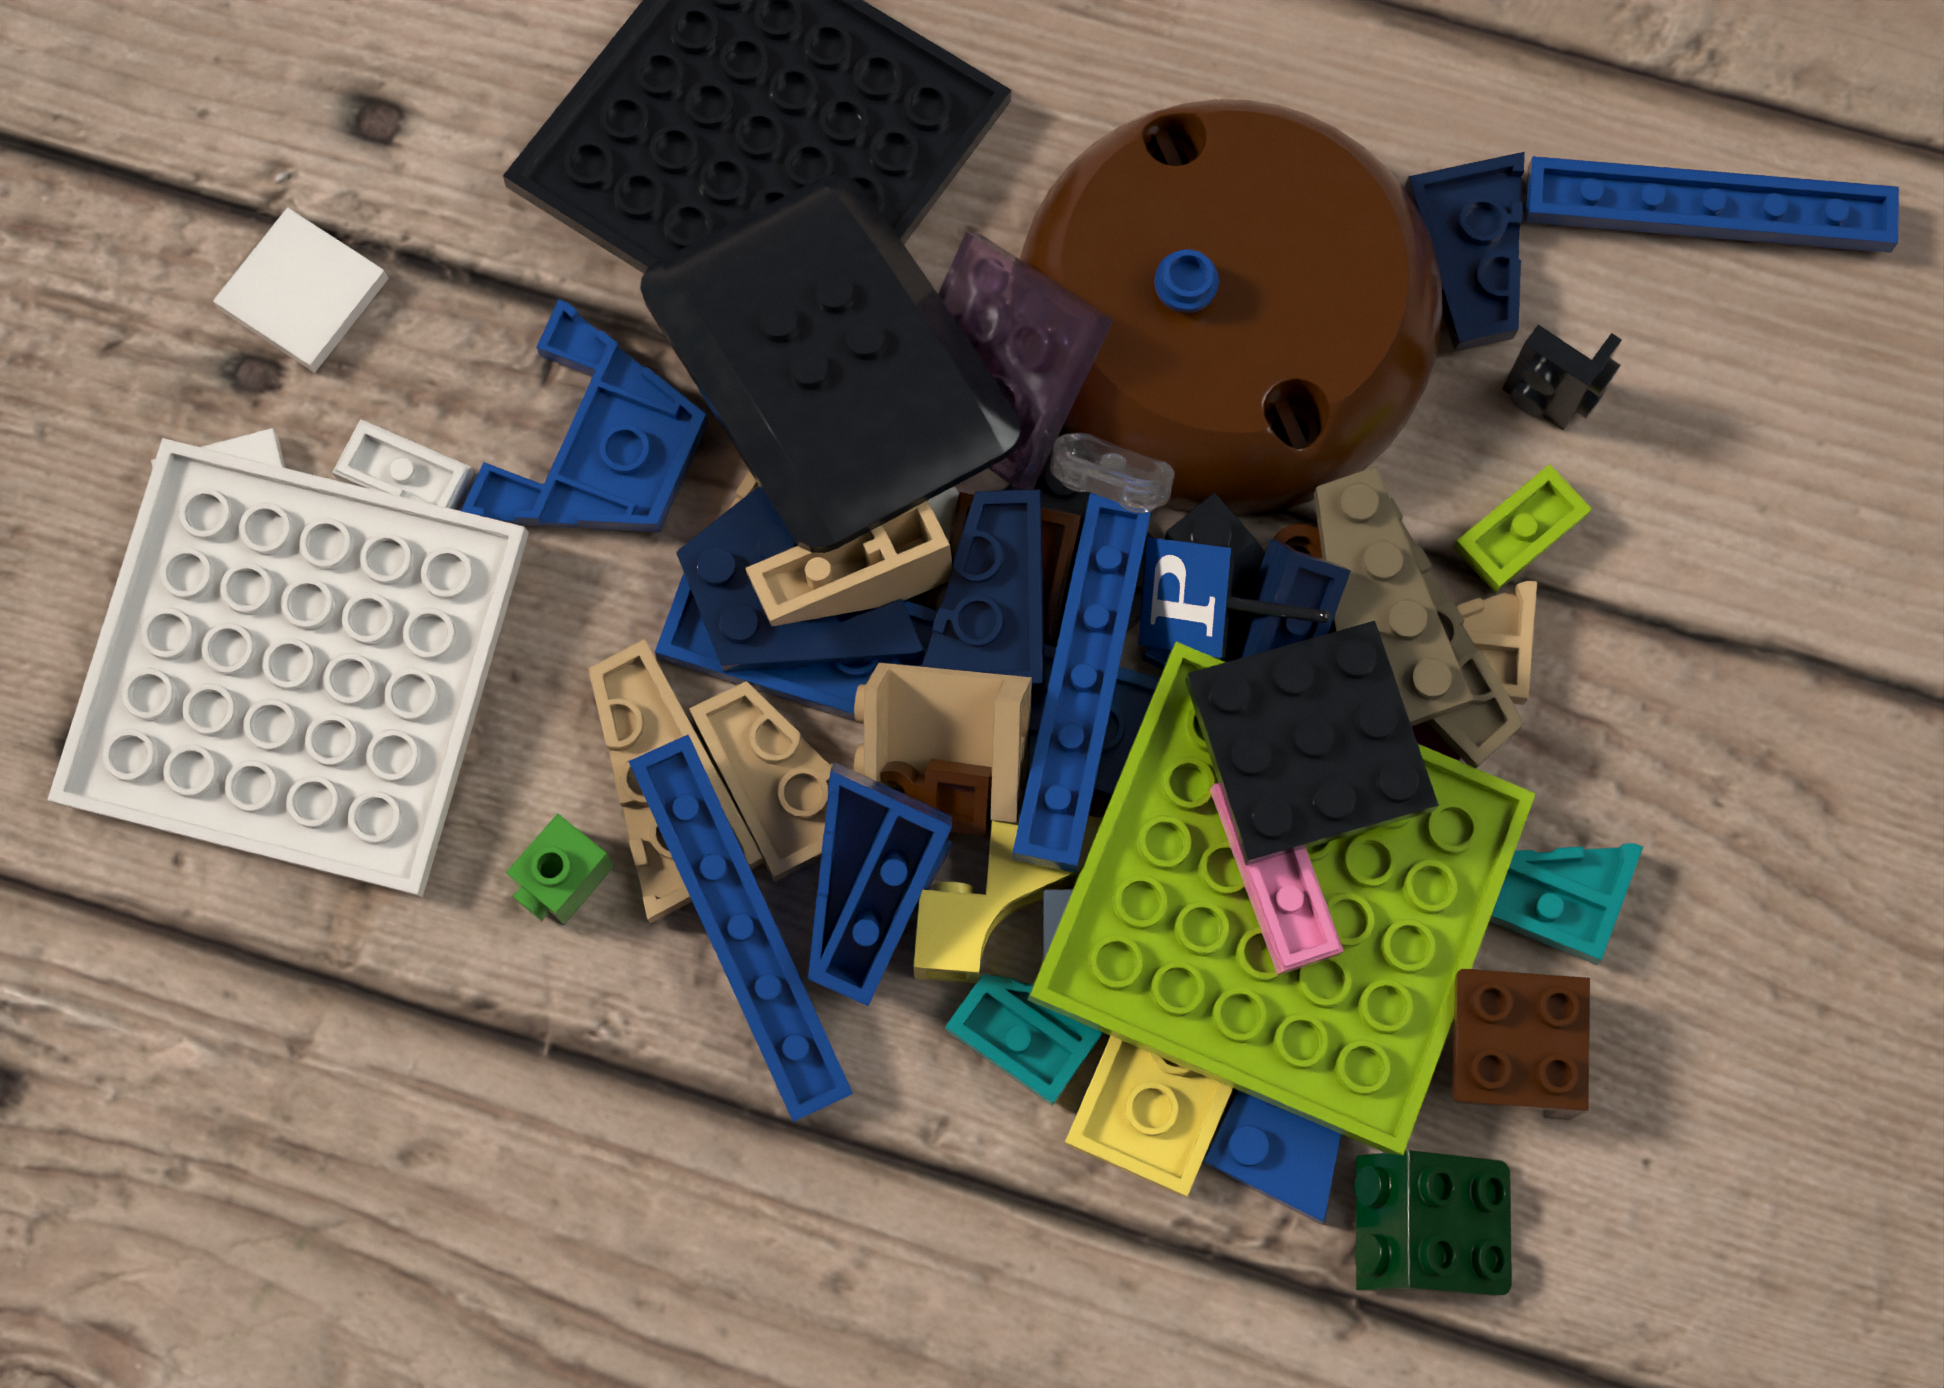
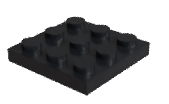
(1311, 742)

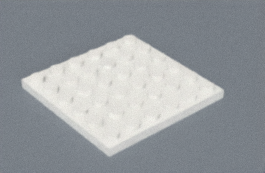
(290, 667)

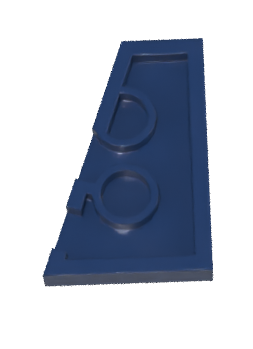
(1475, 230)
(995, 591)

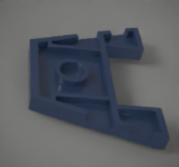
(737, 622)

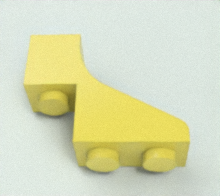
(958, 924)

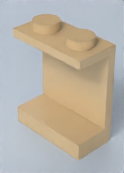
(948, 716)

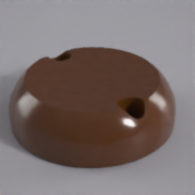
(1316, 313)

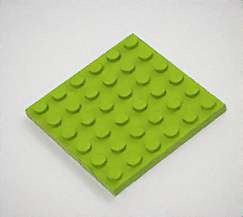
(1177, 965)

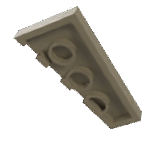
(1387, 587)

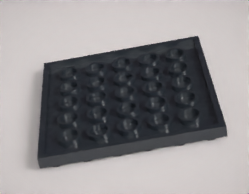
(741, 102)

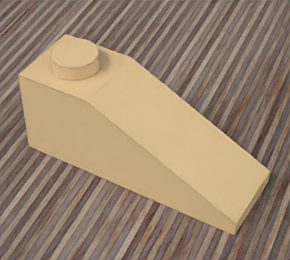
(869, 572)

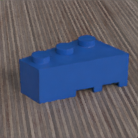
(870, 878)

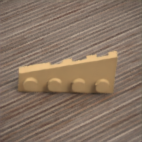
(637, 717)

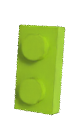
(1522, 528)

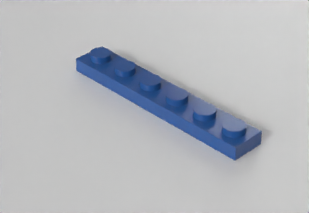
(1712, 204)
(1081, 686)
(740, 928)

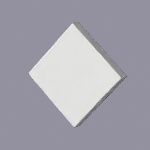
(301, 289)

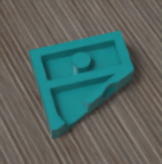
(1567, 896)
(1022, 1037)

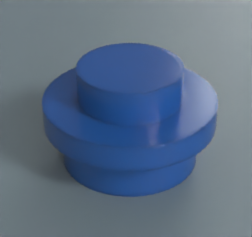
(1186, 281)

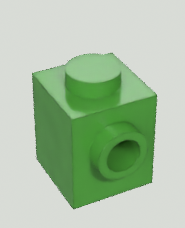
(558, 871)

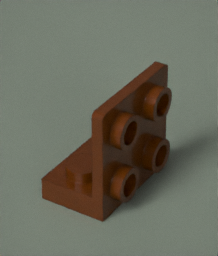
(1522, 1041)

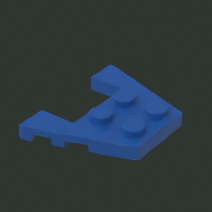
(621, 449)

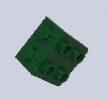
(1433, 1223)

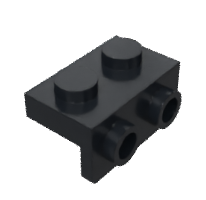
(1559, 380)

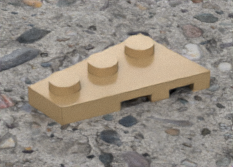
(769, 774)

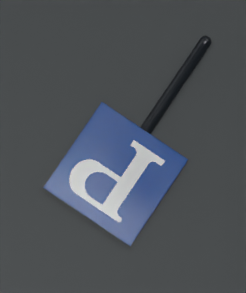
(1191, 598)

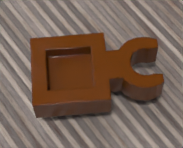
(950, 787)

